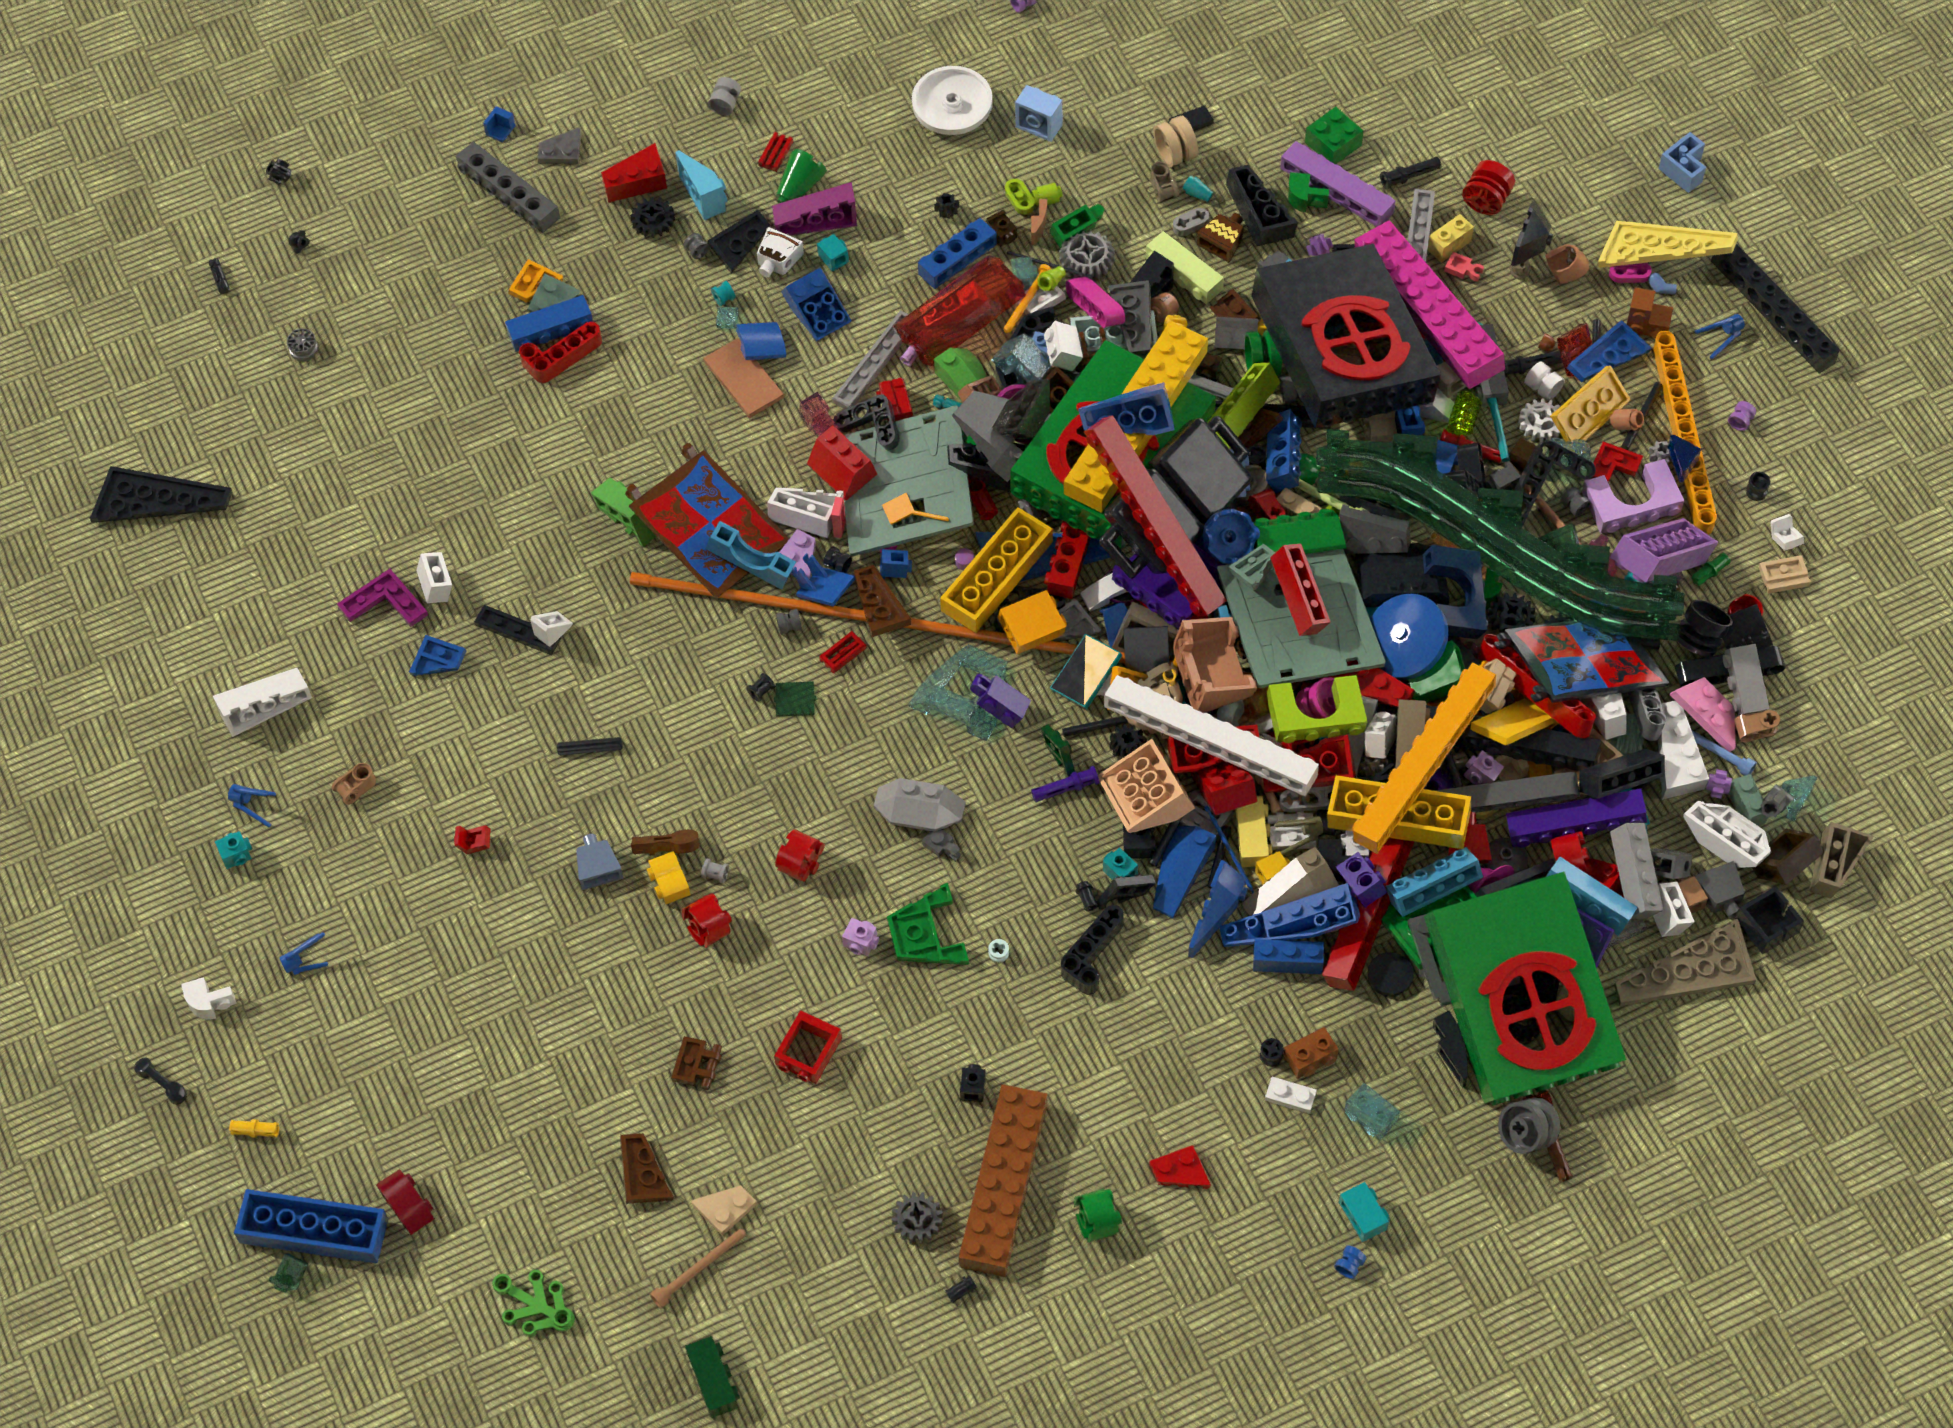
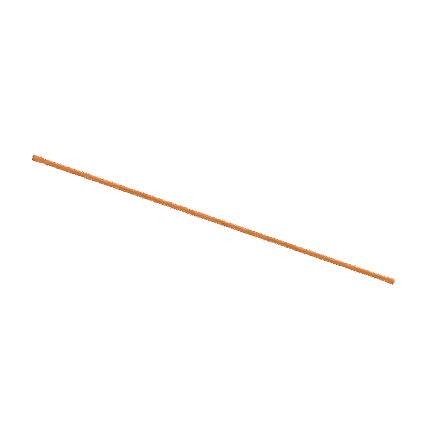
(648, 580)

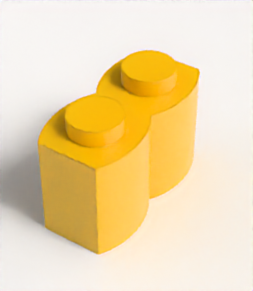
(668, 877)

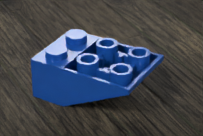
(816, 304)

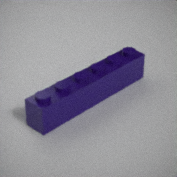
(1582, 815)

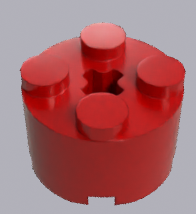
(1571, 849)
(799, 855)
(707, 920)

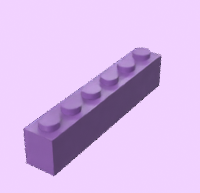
(1343, 187)

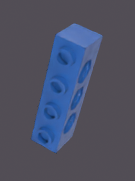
(957, 253)
(1284, 453)

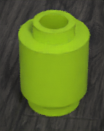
(1049, 191)

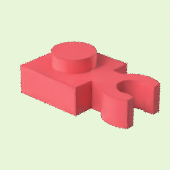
(1461, 265)

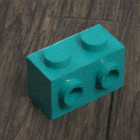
(1364, 1211)

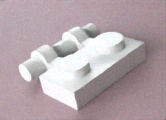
(1284, 837)

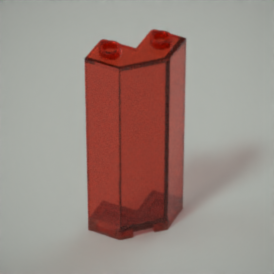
(960, 309)

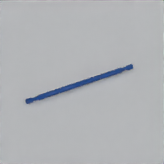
(1232, 854)

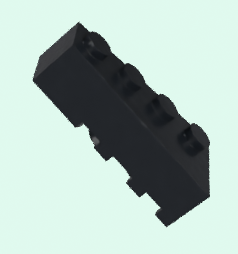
(1261, 212)

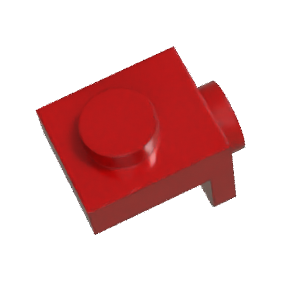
(473, 839)

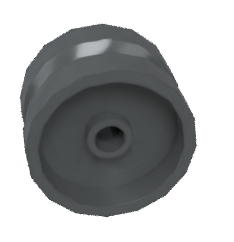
(1529, 1125)

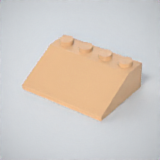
(1145, 789)

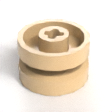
(1175, 141)

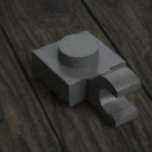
(941, 842)

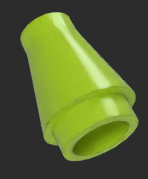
(1049, 279)

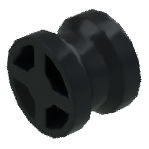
(1269, 1047)

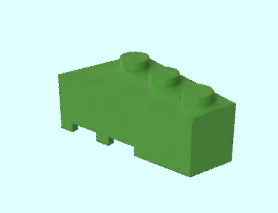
(613, 502)

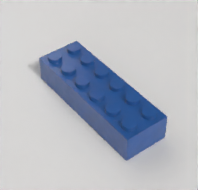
(311, 1226)

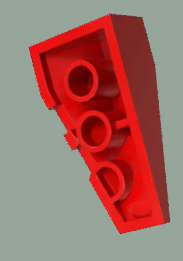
(1190, 759)
(1334, 760)

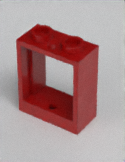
(817, 1027)

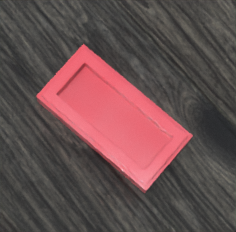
(838, 517)

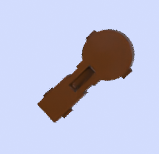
(680, 842)

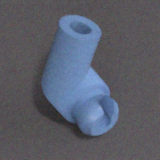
(1660, 285)

